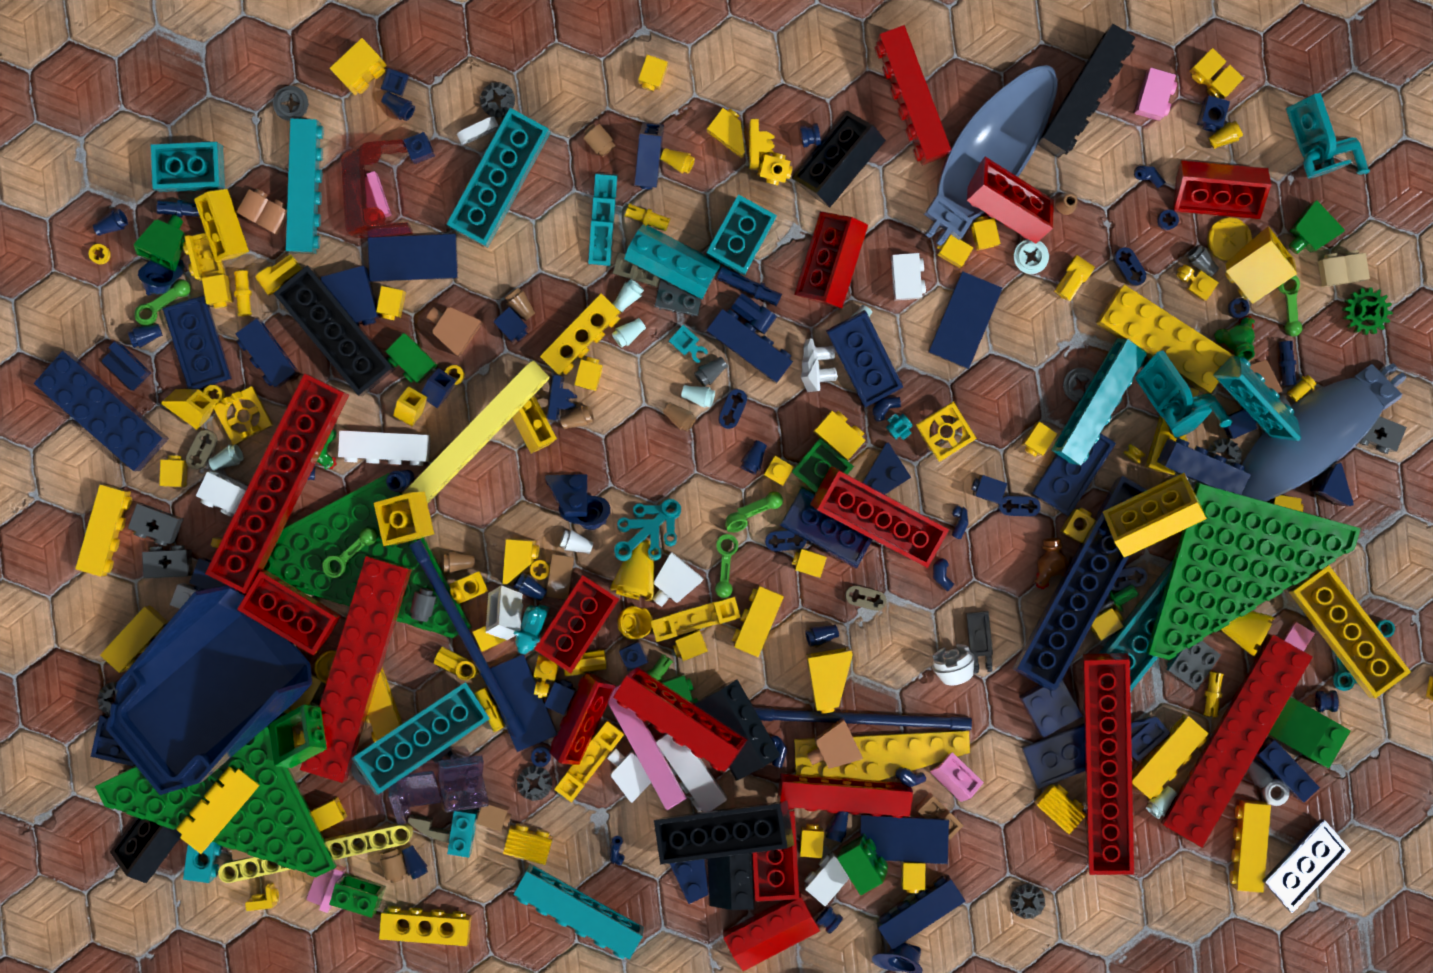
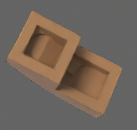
(560, 576)
(932, 808)

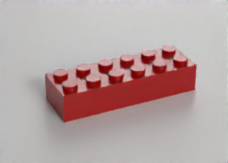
(912, 95)
(879, 517)
(679, 719)

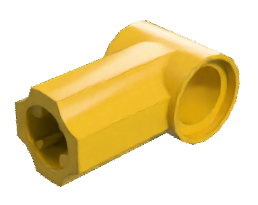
(1077, 273)
(274, 277)
(454, 662)
(589, 662)

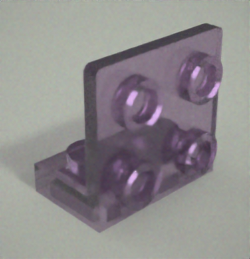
(462, 783)
(412, 791)

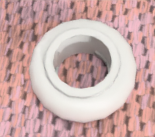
(1285, 792)

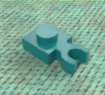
(686, 342)

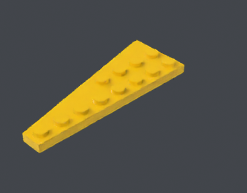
(885, 754)

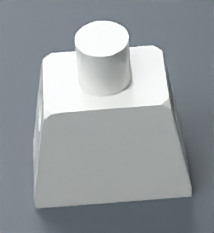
(675, 580)
(629, 774)

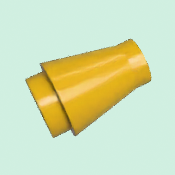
(1227, 134)
(678, 160)

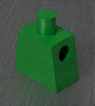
(1314, 229)
(162, 243)

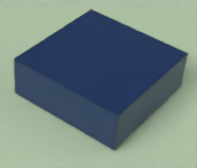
(395, 82)

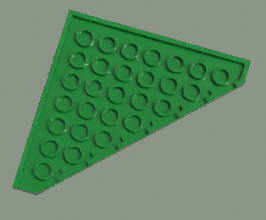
(333, 530)
(1238, 561)
(268, 826)

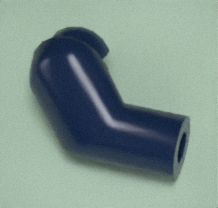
(1149, 173)
(962, 514)
(939, 574)
(782, 749)
(909, 778)

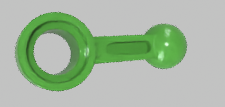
(180, 289)
(1293, 326)
(738, 521)
(366, 537)
(724, 588)

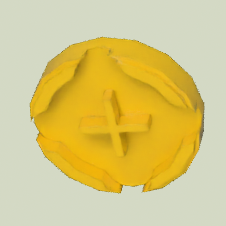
(1228, 238)

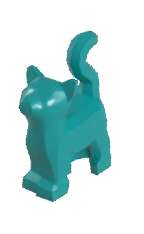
(531, 628)

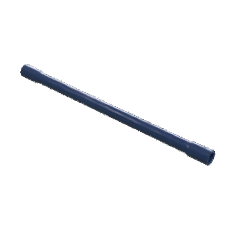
(510, 717)
(953, 722)

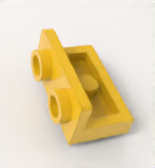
(201, 257)

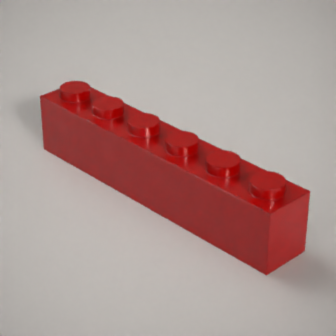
(845, 795)

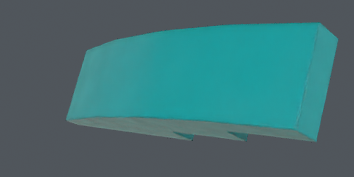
(602, 219)

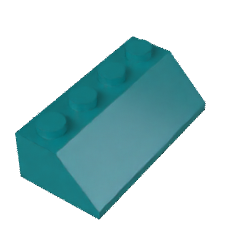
(672, 261)

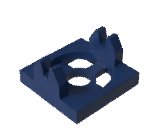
(559, 398)

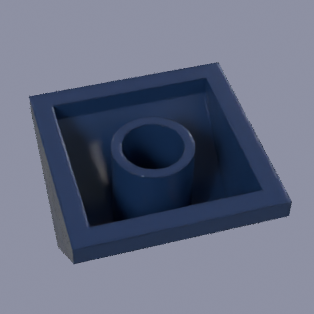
(1333, 486)

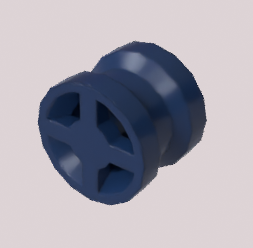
(810, 135)
(1326, 701)
(829, 919)

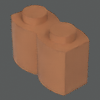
(263, 211)

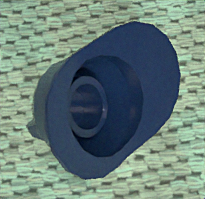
(159, 279)
(597, 513)
(902, 958)

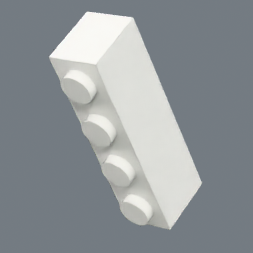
(384, 446)
(693, 773)

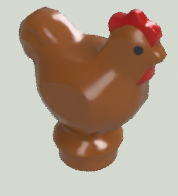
(1050, 563)

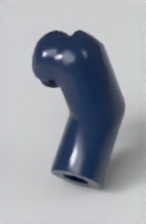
(883, 406)
(615, 846)

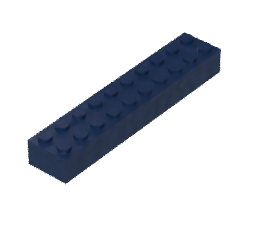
(1076, 598)

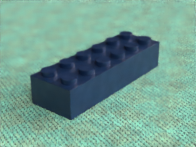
(101, 411)

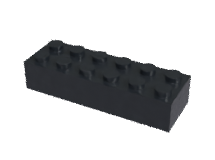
(1085, 91)
(334, 331)
(724, 832)

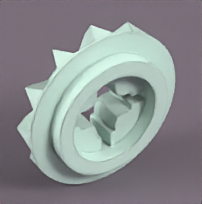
(1041, 256)

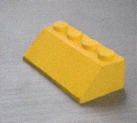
(1154, 515)

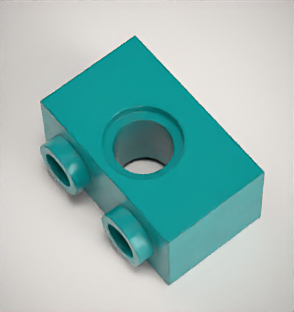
(462, 832)
(199, 871)

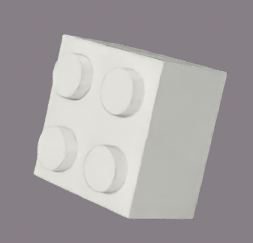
(221, 492)

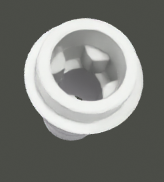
(574, 542)

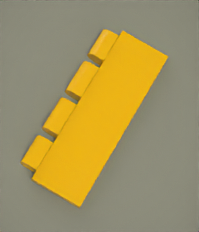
(223, 805)

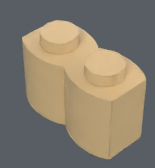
(1343, 269)

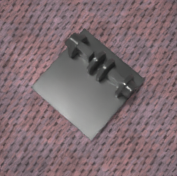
(676, 299)
(1194, 664)

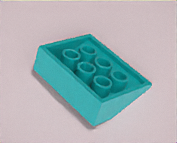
(1258, 399)

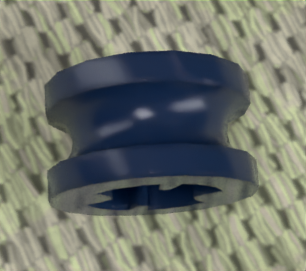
(1163, 225)
(1231, 310)
(541, 763)

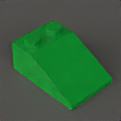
(1309, 732)

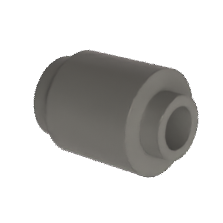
(422, 604)

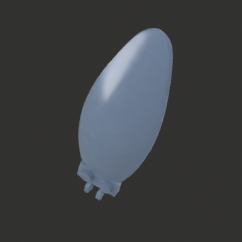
(1001, 130)
(1330, 427)

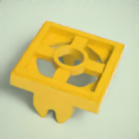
(759, 144)
(247, 394)
(924, 428)

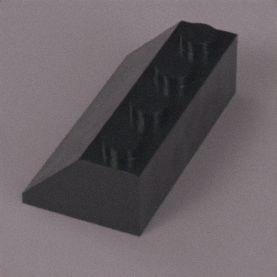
(838, 158)
(733, 708)
(144, 848)
(731, 882)

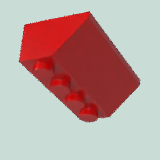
(1221, 189)
(1011, 201)
(831, 259)
(289, 612)
(576, 624)
(582, 719)
(777, 872)
(770, 932)

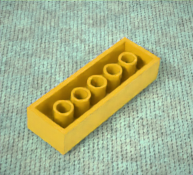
(1156, 330)
(1349, 632)

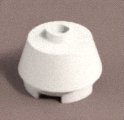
(954, 665)

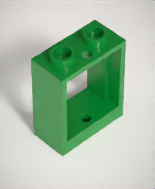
(282, 736)
(351, 897)

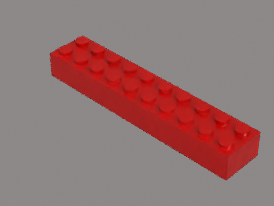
(277, 483)
(358, 665)
(1236, 740)
(1108, 763)

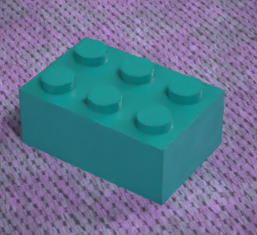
(187, 166)
(741, 235)

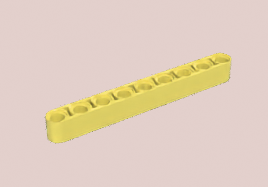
(480, 431)
(347, 841)

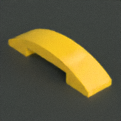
(695, 619)
(597, 751)

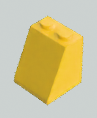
(1260, 266)
(828, 677)

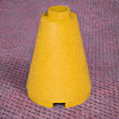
(636, 574)
(1249, 630)

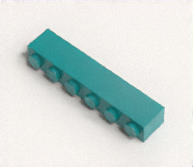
(304, 186)
(1099, 401)

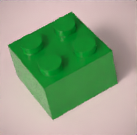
(817, 463)
(863, 864)

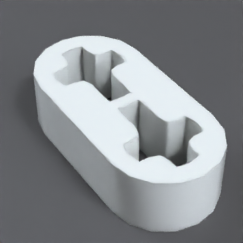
(477, 130)

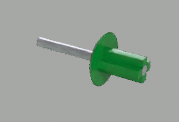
(1121, 597)

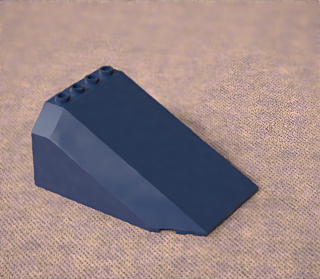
(203, 690)

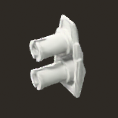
(811, 373)

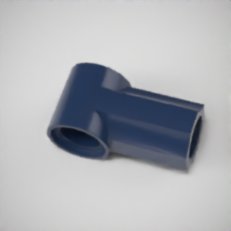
(757, 315)

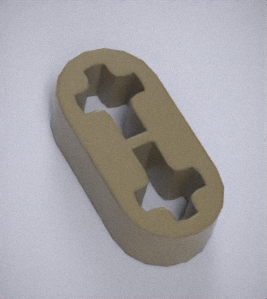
(196, 447)
(867, 592)

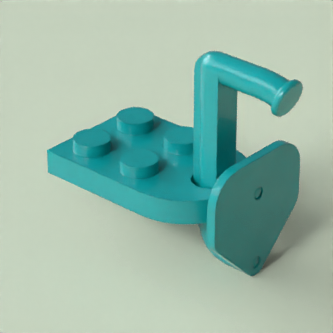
(1318, 141)
(1174, 398)

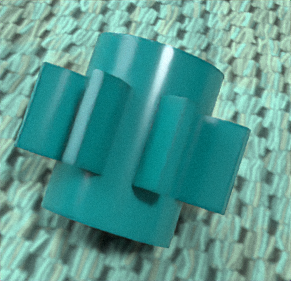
(899, 426)

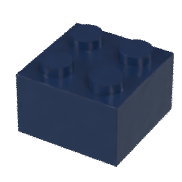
(1049, 708)

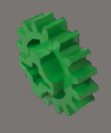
(1361, 304)

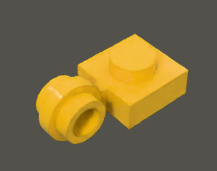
(1201, 284)
(546, 671)

